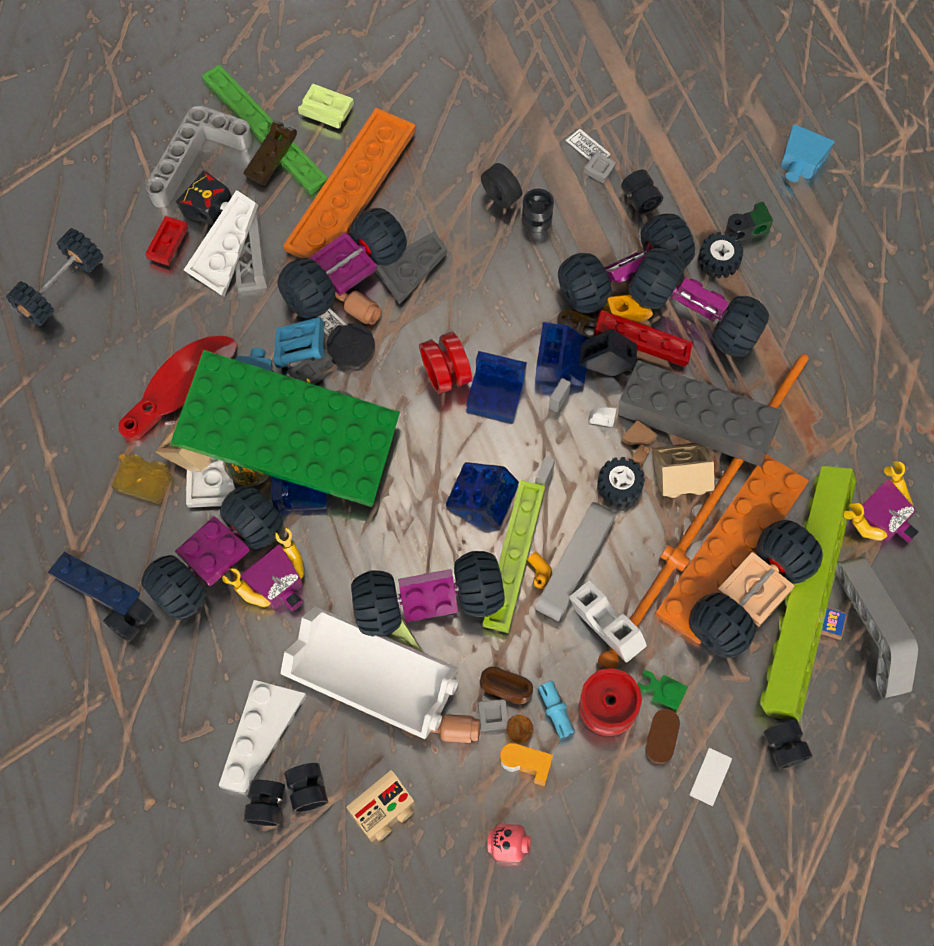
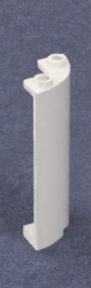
(370, 672)

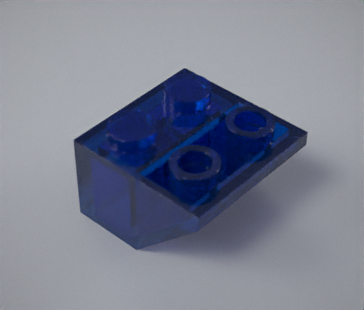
(560, 355)

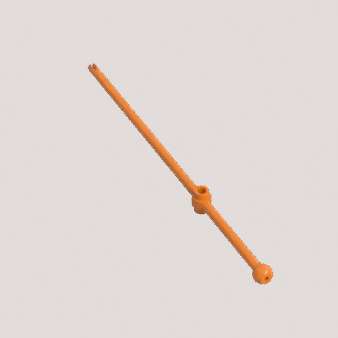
(675, 556)

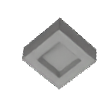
(600, 167)
(559, 395)
(545, 471)
(493, 715)

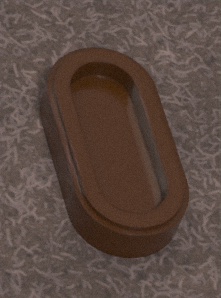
(506, 685)
(662, 736)

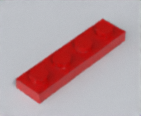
(647, 339)

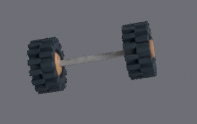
(80, 252)

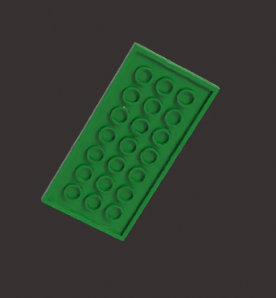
(286, 428)

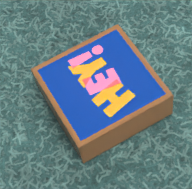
(834, 623)

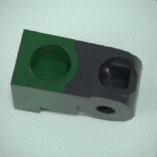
(750, 223)

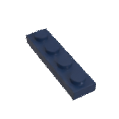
(94, 583)

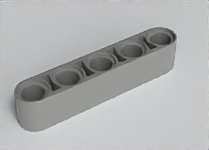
(575, 561)

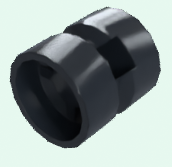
(642, 192)
(537, 210)
(139, 615)
(783, 735)
(306, 787)
(261, 812)

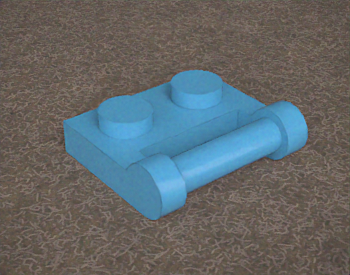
(297, 336)

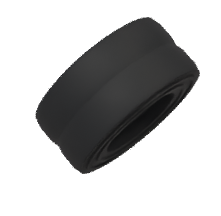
(501, 185)

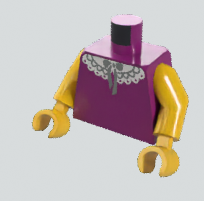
(886, 509)
(273, 577)

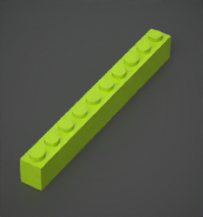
(809, 600)

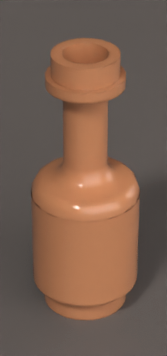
(360, 307)
(458, 728)

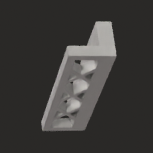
(257, 258)

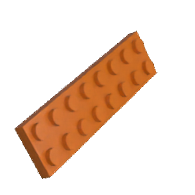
(351, 183)
(759, 503)

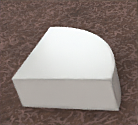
(603, 416)

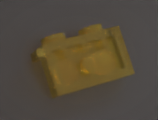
(142, 478)

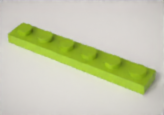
(516, 551)

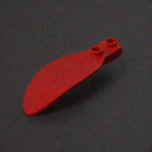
(171, 385)

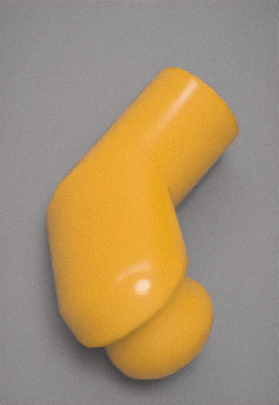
(543, 570)

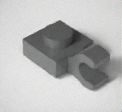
(312, 369)

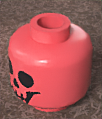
(508, 842)

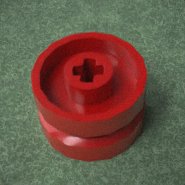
(445, 362)
(617, 688)

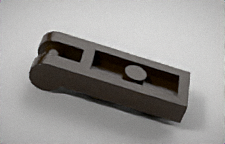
(270, 153)

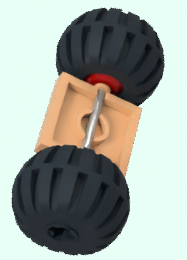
(756, 588)

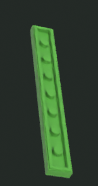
(245, 108)

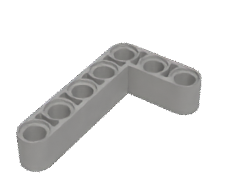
(196, 127)
(885, 624)

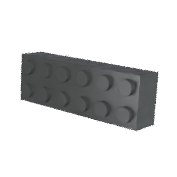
(699, 413)

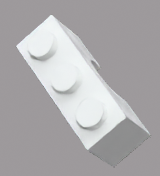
(615, 630)

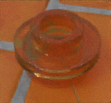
(525, 727)

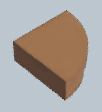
(638, 435)
(641, 455)

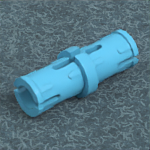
(556, 709)

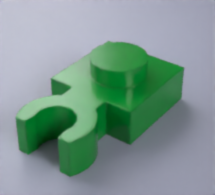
(666, 691)

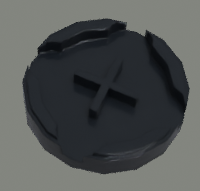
(351, 346)

